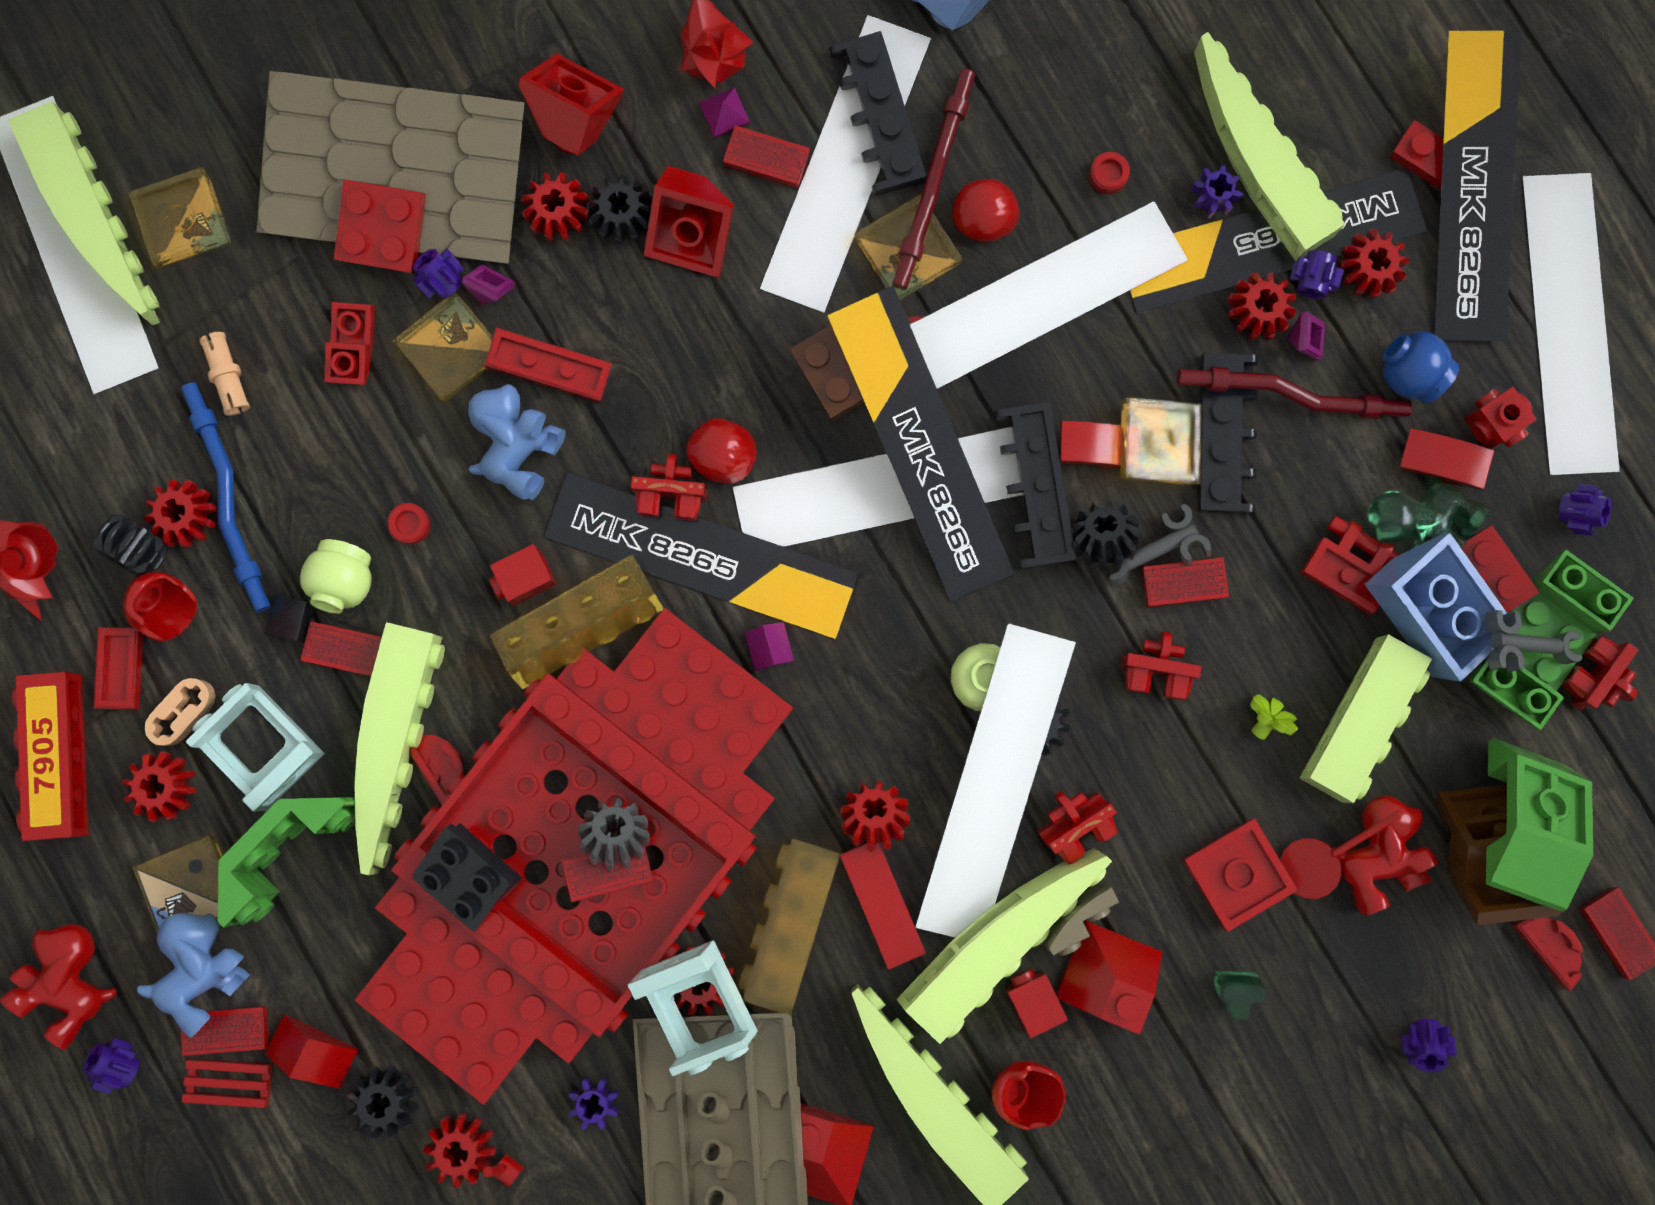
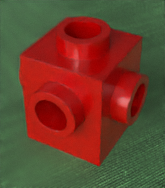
(1501, 418)

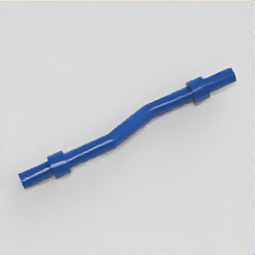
(205, 424)

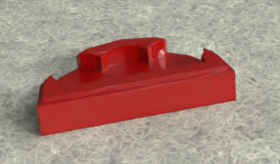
(438, 763)
(1554, 946)

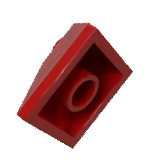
(569, 102)
(688, 222)
(1112, 978)
(833, 1154)

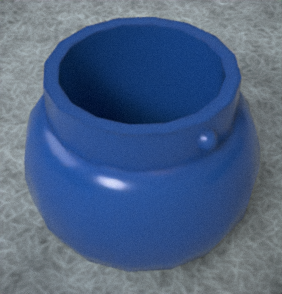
(1419, 366)

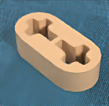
(187, 717)

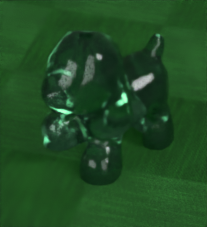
(1401, 517)

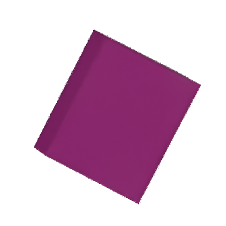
(769, 646)

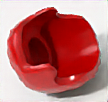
(985, 210)
(721, 451)
(159, 605)
(1028, 1095)

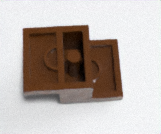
(828, 372)
(1476, 821)

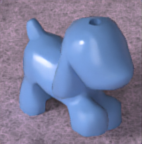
(513, 439)
(187, 944)

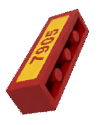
(50, 756)

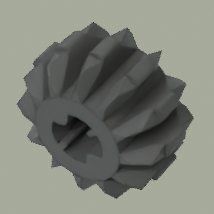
(598, 829)

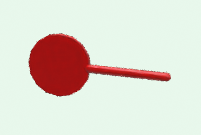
(1316, 865)

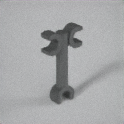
(1180, 535)
(1509, 645)

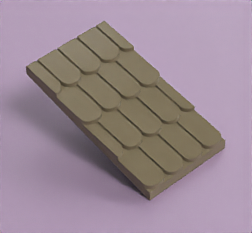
(391, 136)
(726, 1130)

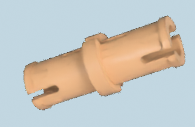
(224, 373)

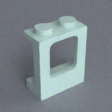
(281, 772)
(680, 973)

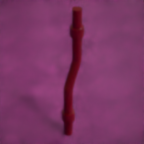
(913, 246)
(1221, 379)

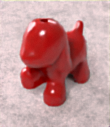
(1386, 855)
(58, 985)

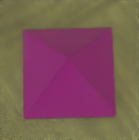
(724, 112)
(487, 284)
(1308, 335)

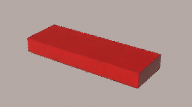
(548, 365)
(882, 905)

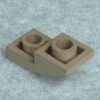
(1070, 929)

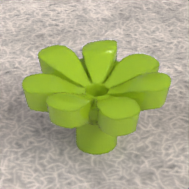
(1271, 717)

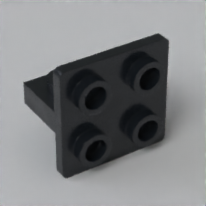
(465, 875)

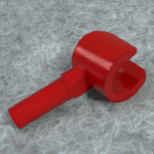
(504, 1171)

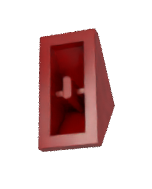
(310, 1053)

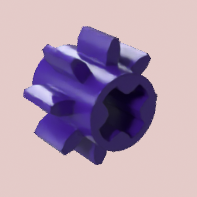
(1226, 189)
(437, 273)
(1316, 274)
(1585, 509)
(1428, 1045)
(111, 1065)
(583, 1104)

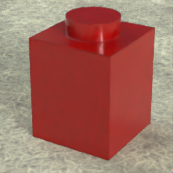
(522, 575)
(1035, 1002)

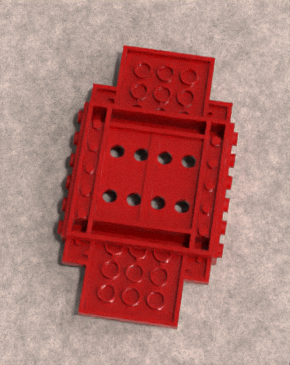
(656, 733)

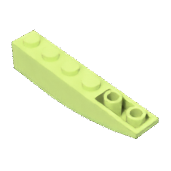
(1264, 158)
(80, 202)
(387, 731)
(994, 945)
(940, 1109)

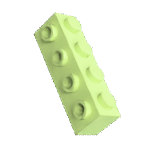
(1366, 719)

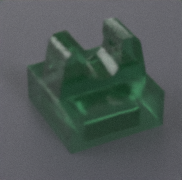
(1239, 991)

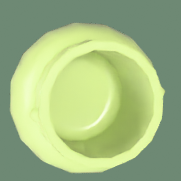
(336, 576)
(973, 674)

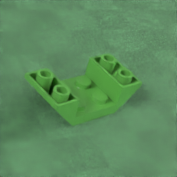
(1569, 600)
(1546, 827)
(242, 888)

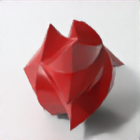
(712, 44)
(25, 562)

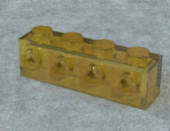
(576, 620)
(790, 927)

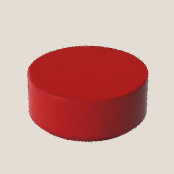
(1109, 173)
(409, 523)

